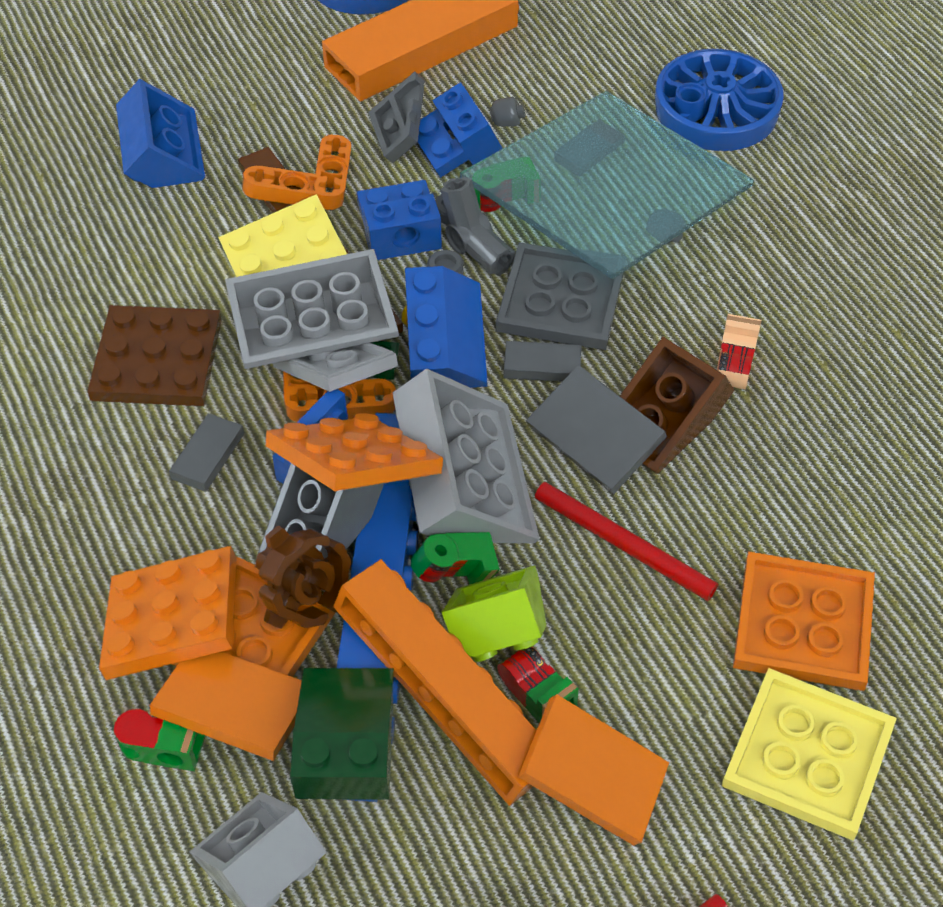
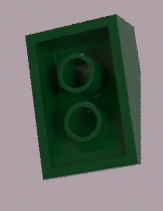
(343, 734)

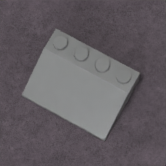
(310, 308)
(481, 468)

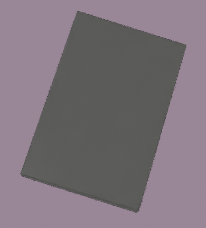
(596, 429)

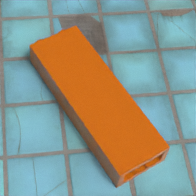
(411, 40)

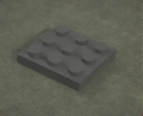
(558, 298)

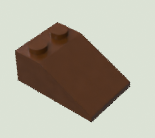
(678, 396)

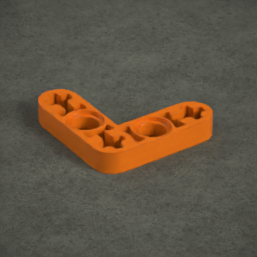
(272, 183)
(298, 390)

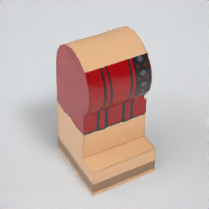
(738, 349)

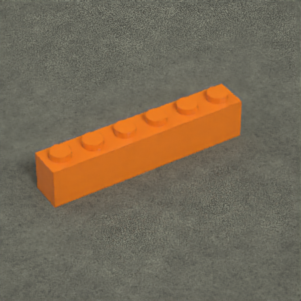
(439, 676)

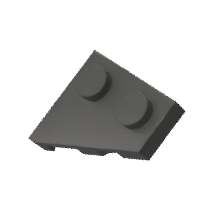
(398, 117)

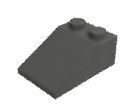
(312, 505)

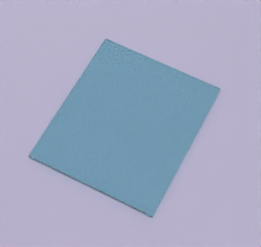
(607, 182)

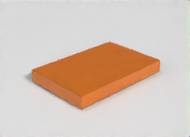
(231, 702)
(594, 770)

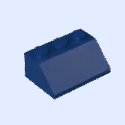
(158, 138)
(445, 325)

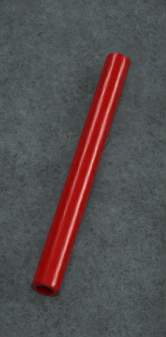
(627, 541)

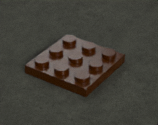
(155, 355)

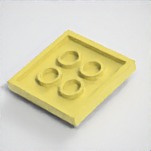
(283, 239)
(810, 753)

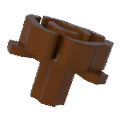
(297, 575)

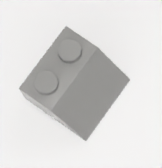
(259, 852)

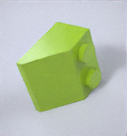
(497, 614)

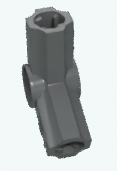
(471, 229)

